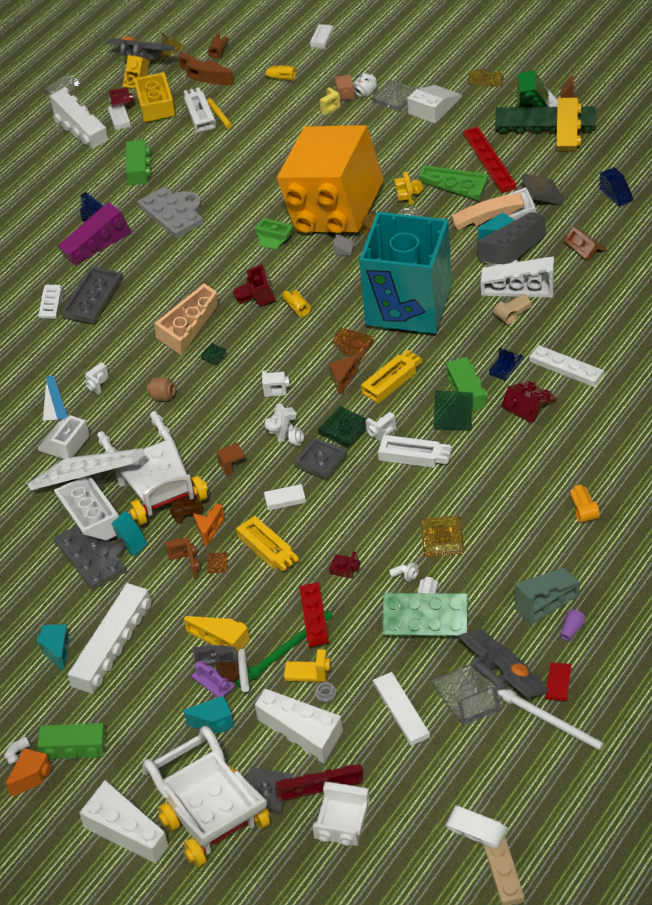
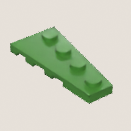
(457, 181)

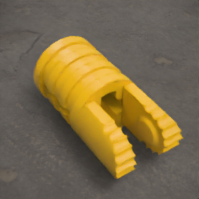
(282, 72)
(297, 303)

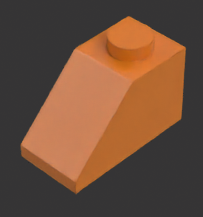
(28, 772)

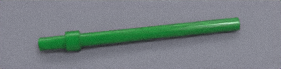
(255, 671)

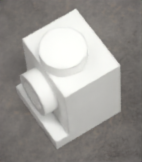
(274, 383)

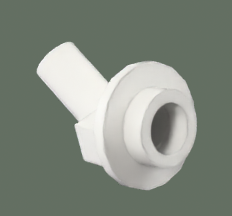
(410, 571)

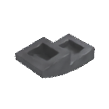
(214, 654)

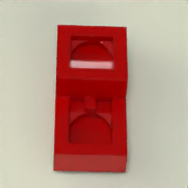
(558, 681)

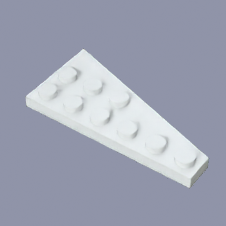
(82, 466)

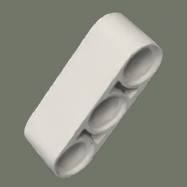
(476, 827)

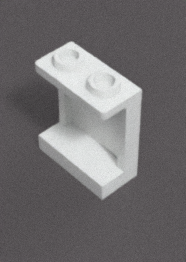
(342, 814)

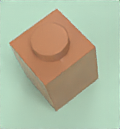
(345, 87)

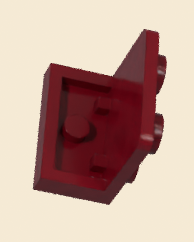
(526, 400)

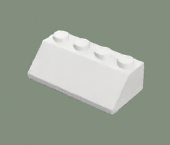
(88, 507)

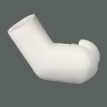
(14, 748)

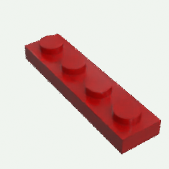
(314, 614)

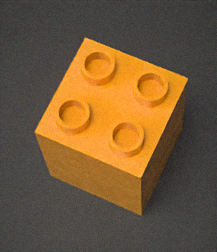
(330, 178)

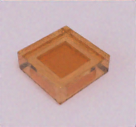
(217, 562)

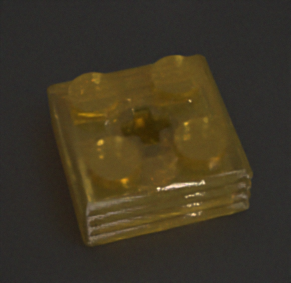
(442, 536)

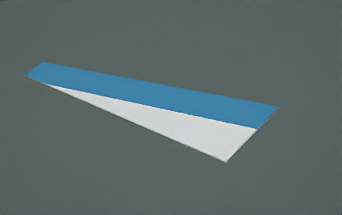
(53, 403)

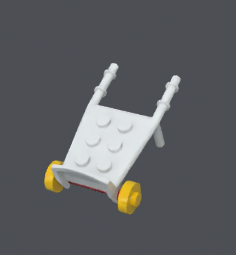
(158, 475)

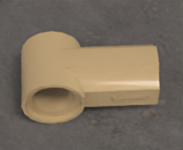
(508, 311)

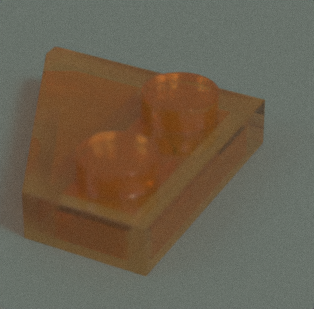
(352, 343)

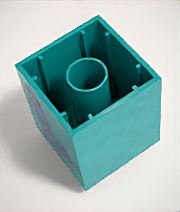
(406, 272)

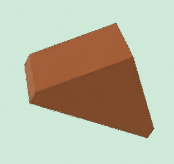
(343, 372)

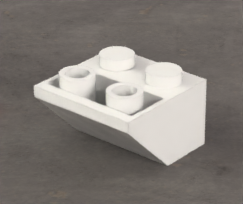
(65, 438)

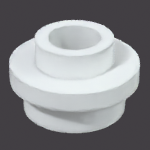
(296, 436)

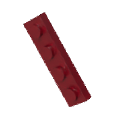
(314, 783)

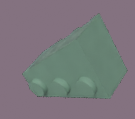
(545, 594)

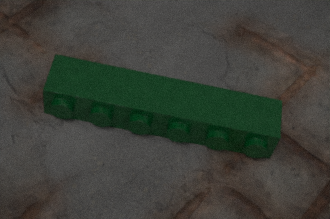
(538, 119)

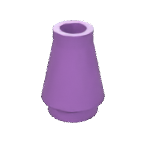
(572, 624)

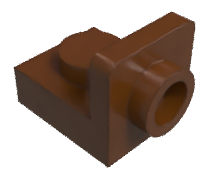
(183, 507)

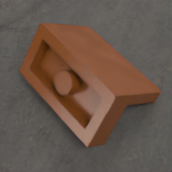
(583, 243)

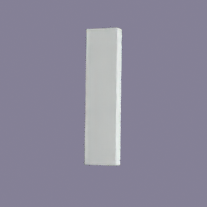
(401, 708)

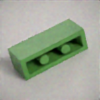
(137, 162)
(463, 379)
(72, 740)

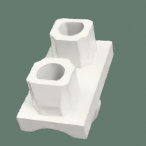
(279, 422)

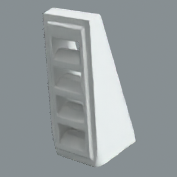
(53, 296)

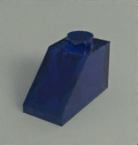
(615, 186)

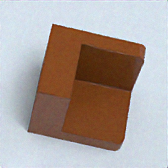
(229, 455)

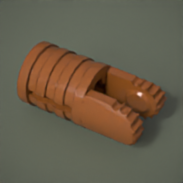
(217, 46)

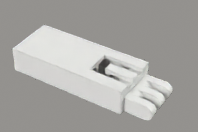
(203, 118)
(413, 451)

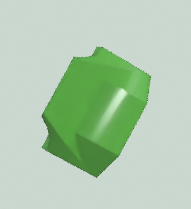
(272, 233)

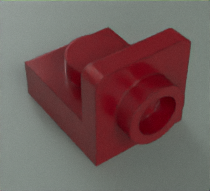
(121, 97)
(344, 565)

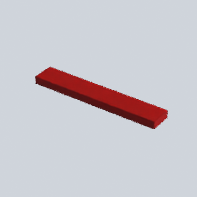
(489, 160)

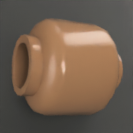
(161, 389)

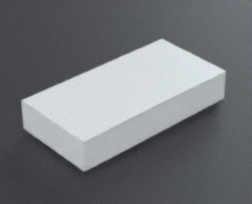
(321, 36)
(119, 117)
(284, 497)

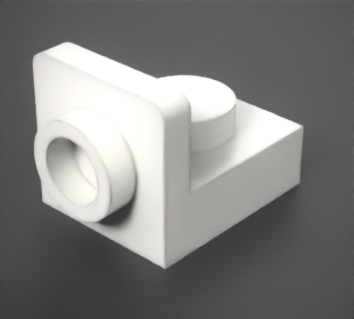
(96, 377)
(383, 426)

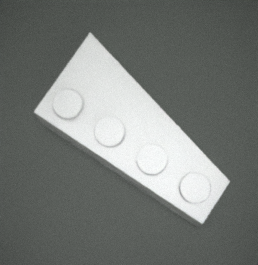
(77, 119)
(525, 277)
(300, 722)
(121, 822)

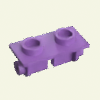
(211, 680)

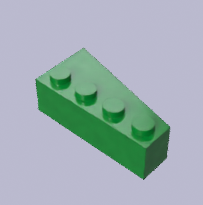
(531, 91)

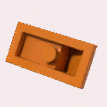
(209, 525)

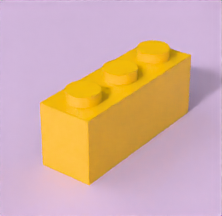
(568, 124)

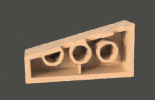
(186, 319)

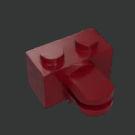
(257, 287)

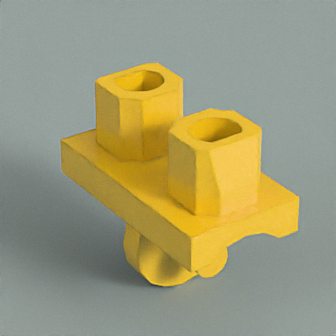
(406, 188)

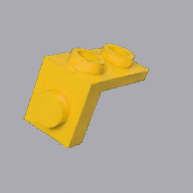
(309, 671)

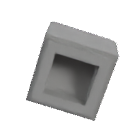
(342, 246)

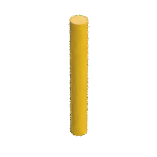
(219, 113)

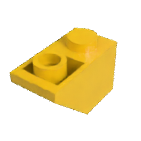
(135, 68)

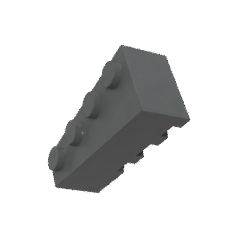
(512, 240)

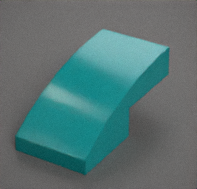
(130, 533)

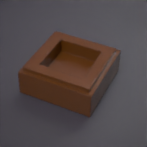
(228, 670)

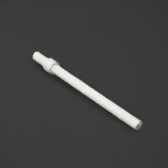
(511, 697)

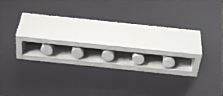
(109, 638)

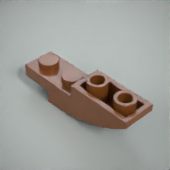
(205, 72)

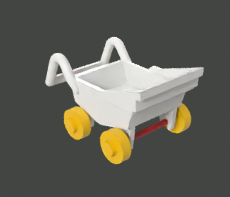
(206, 798)

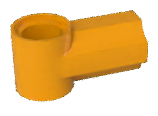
(584, 506)

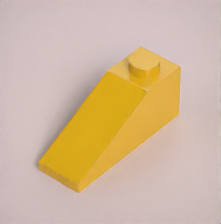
(218, 631)

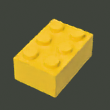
(154, 97)

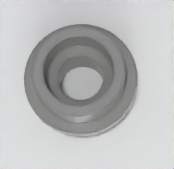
(325, 687)

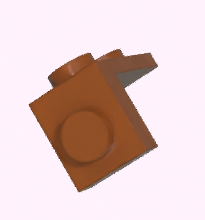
(181, 548)

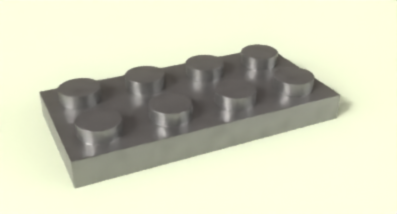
(92, 295)

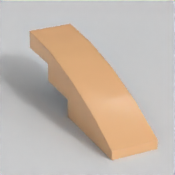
(488, 209)

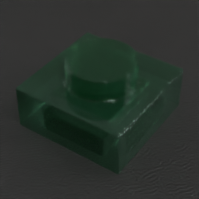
(213, 354)

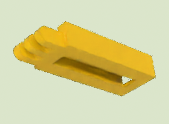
(384, 383)
(264, 541)

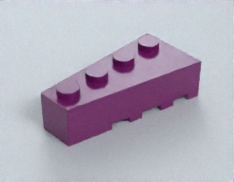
(95, 234)

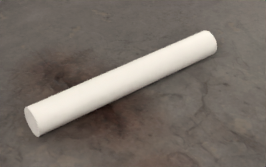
(243, 670)

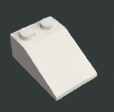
(431, 102)

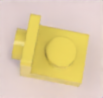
(330, 102)

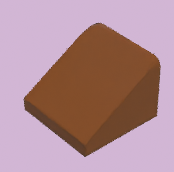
(568, 88)

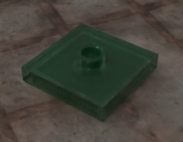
(453, 410)
(343, 427)

